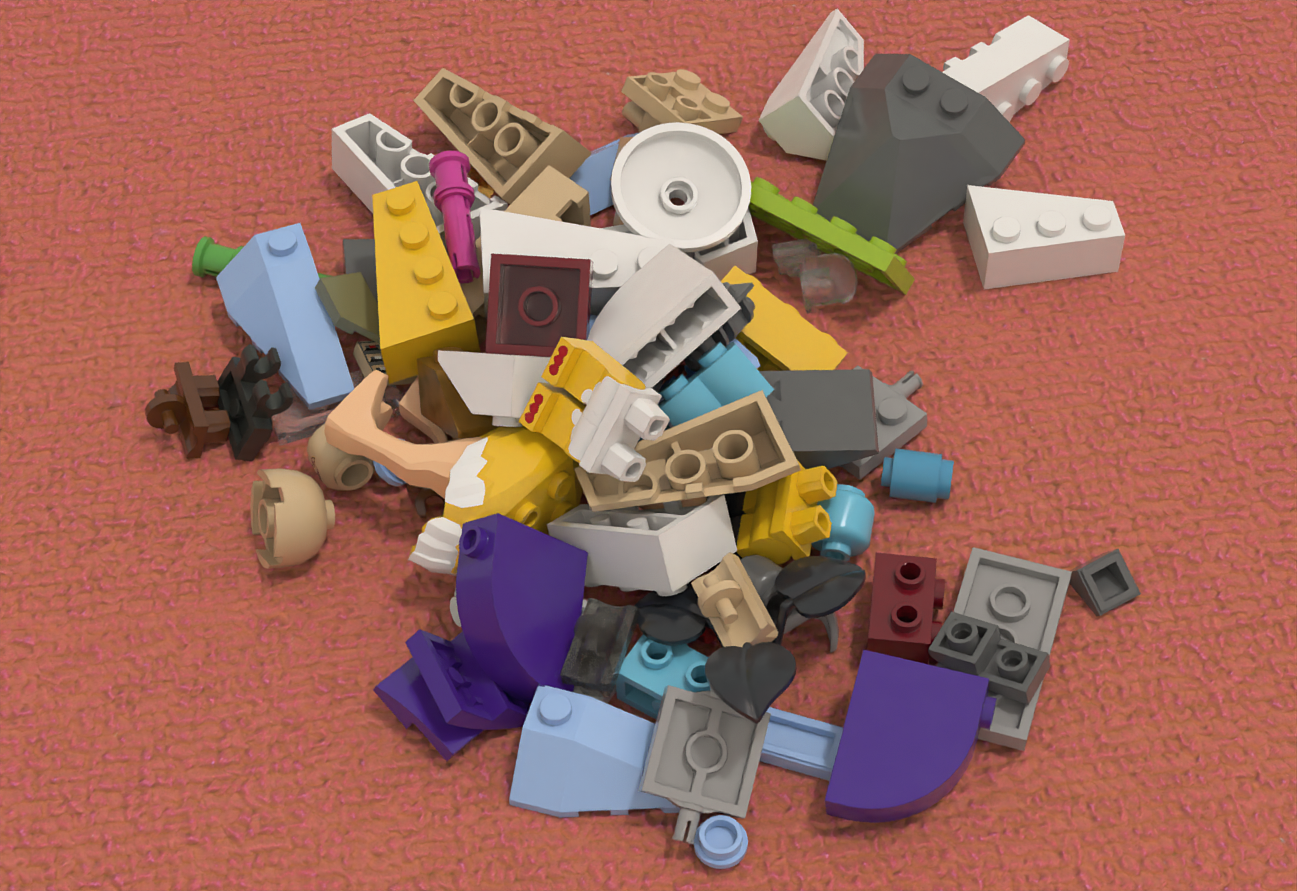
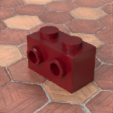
(904, 605)

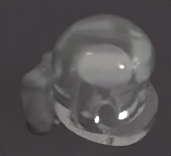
(823, 277)

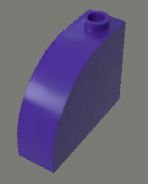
(518, 602)
(905, 738)

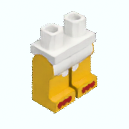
(595, 410)

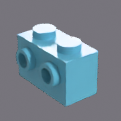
(653, 667)

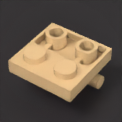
(677, 98)

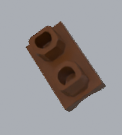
(183, 410)

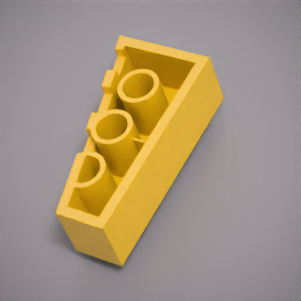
(416, 285)

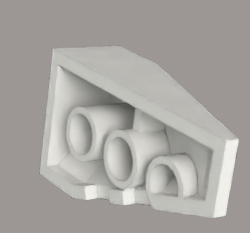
(812, 94)

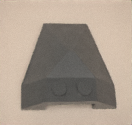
(910, 150)

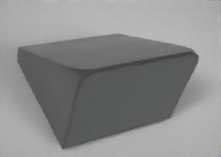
(1104, 582)

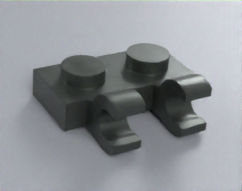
(250, 401)

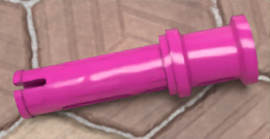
(454, 200)

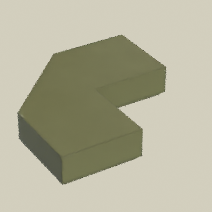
(350, 304)

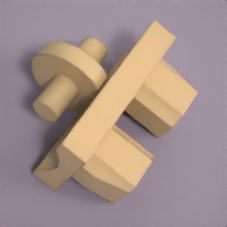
(734, 604)

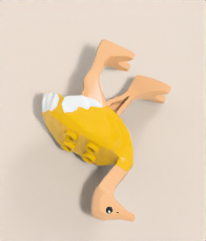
(478, 477)

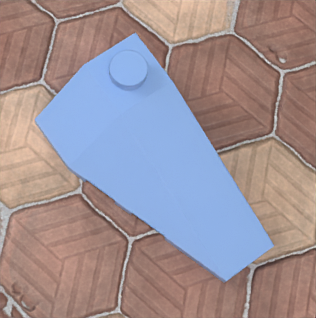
(276, 303)
(581, 757)

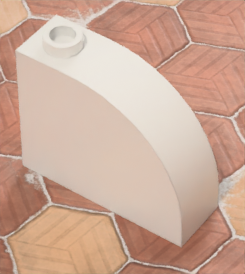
(662, 315)

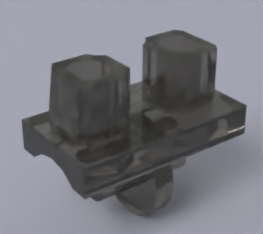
(599, 647)

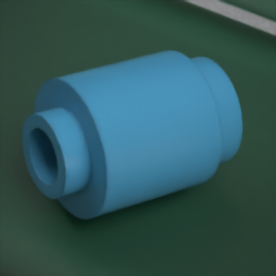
(917, 475)

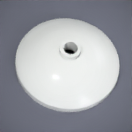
(686, 165)

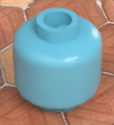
(851, 524)

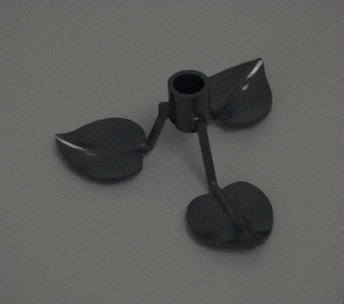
(754, 675)

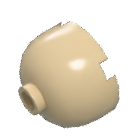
(290, 517)

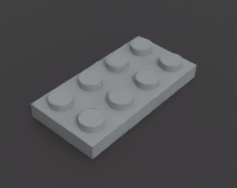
(1027, 607)

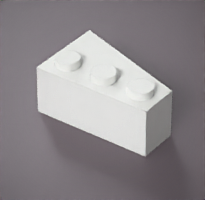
(1040, 236)
(648, 546)

